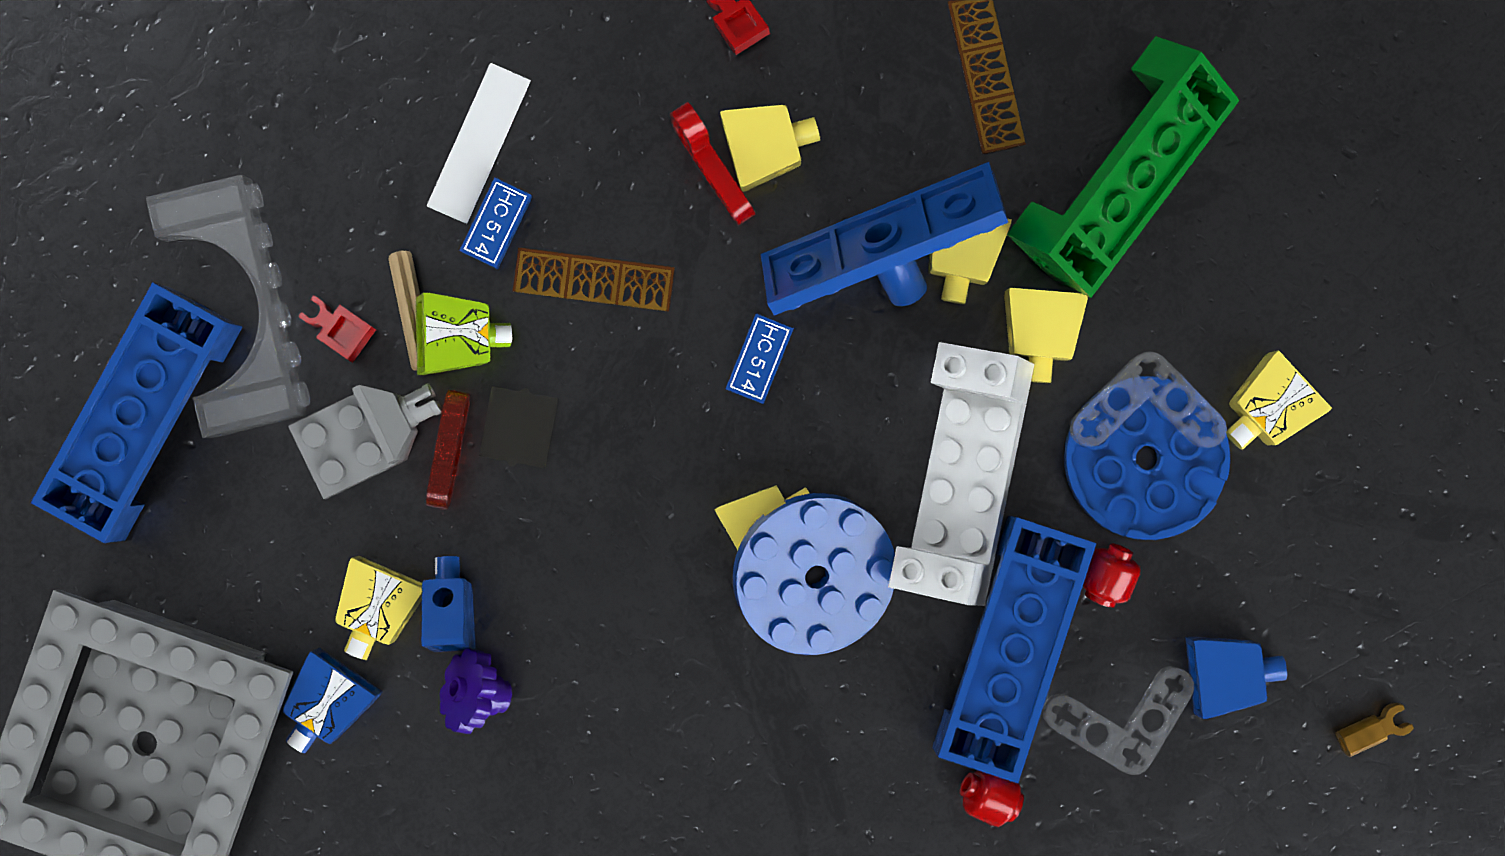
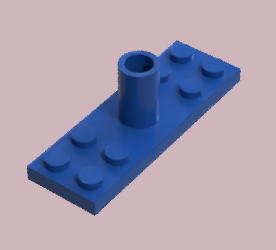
(884, 242)

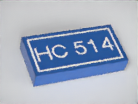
(496, 223)
(759, 358)

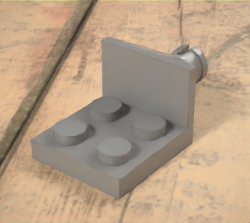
(361, 435)

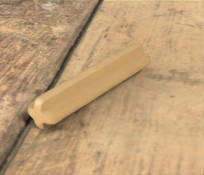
(406, 292)

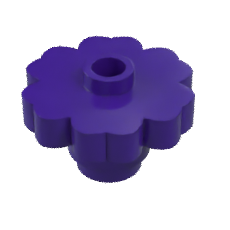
(472, 691)

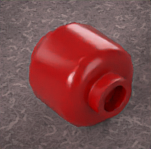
(1111, 575)
(991, 798)

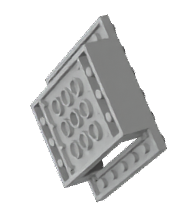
(104, 796)

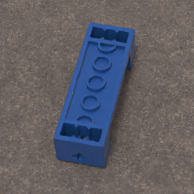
(133, 413)
(1015, 649)

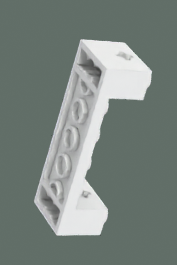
(966, 475)

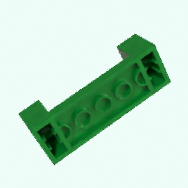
(1136, 176)

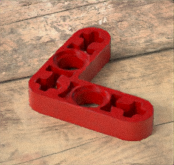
(696, 141)

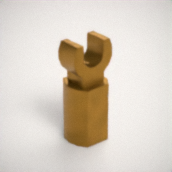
(1372, 731)

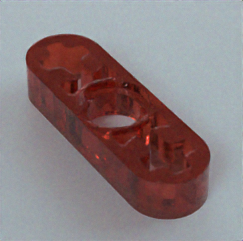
(448, 449)

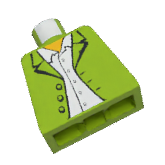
(455, 333)

